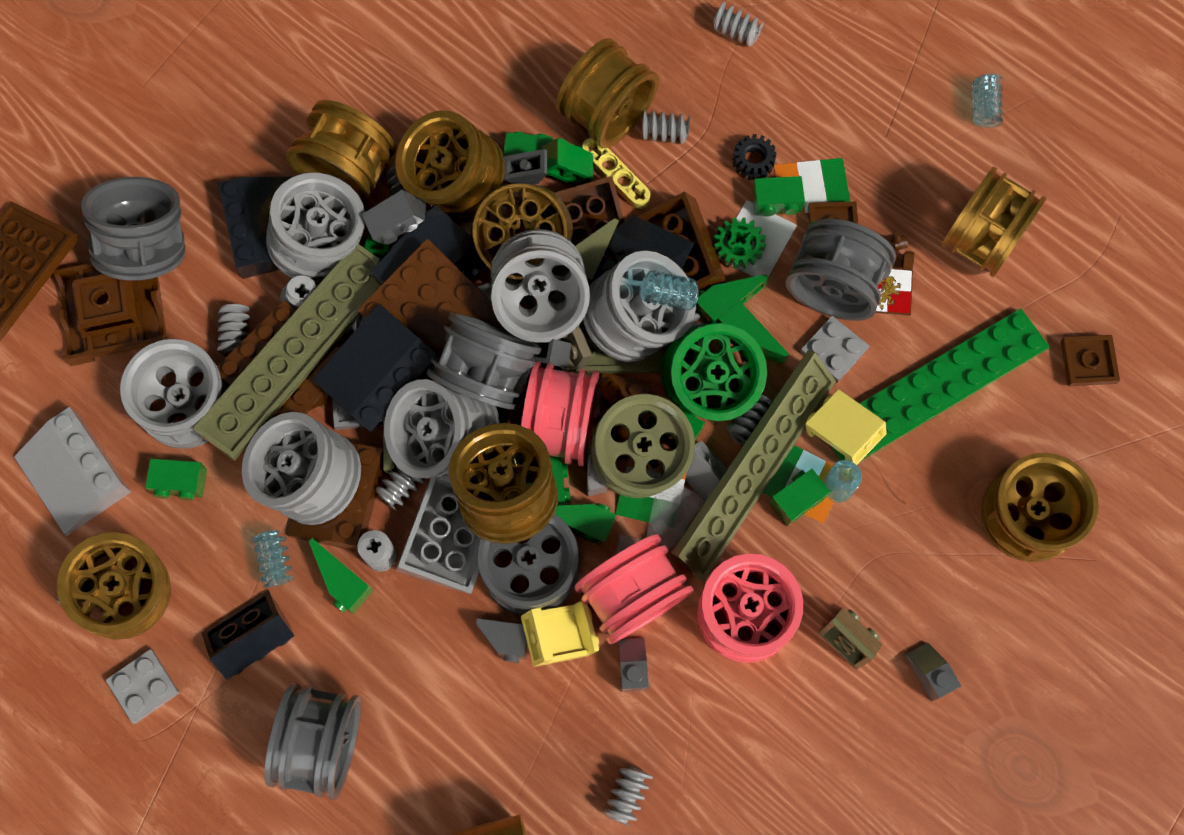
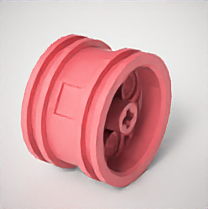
(561, 410)
(774, 581)
(633, 588)

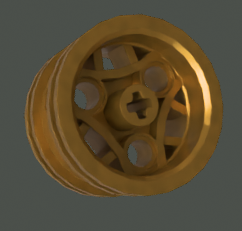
(607, 92)
(449, 163)
(506, 463)
(81, 566)

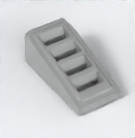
(594, 485)

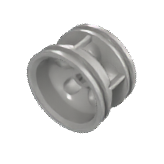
(545, 319)
(143, 385)

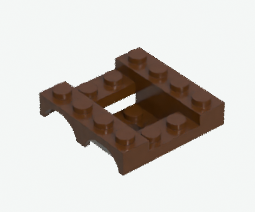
(126, 300)
(307, 395)

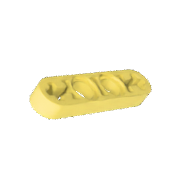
(619, 171)

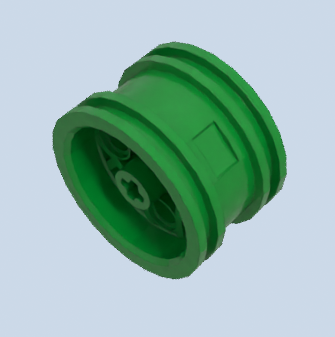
(750, 373)

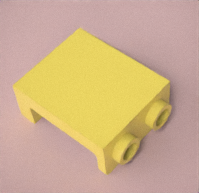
(846, 426)
(559, 634)

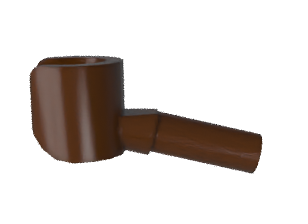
(900, 241)

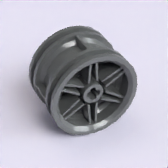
(312, 741)

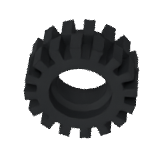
(757, 145)

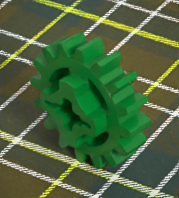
(737, 252)

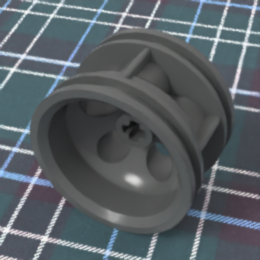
(134, 228)
(840, 269)
(484, 361)
(538, 594)

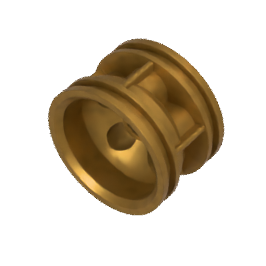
(343, 146)
(993, 221)
(1076, 505)

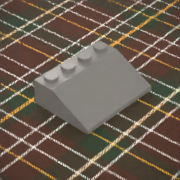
(71, 471)
(439, 541)

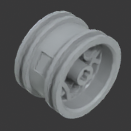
(318, 209)
(622, 321)
(429, 423)
(301, 468)

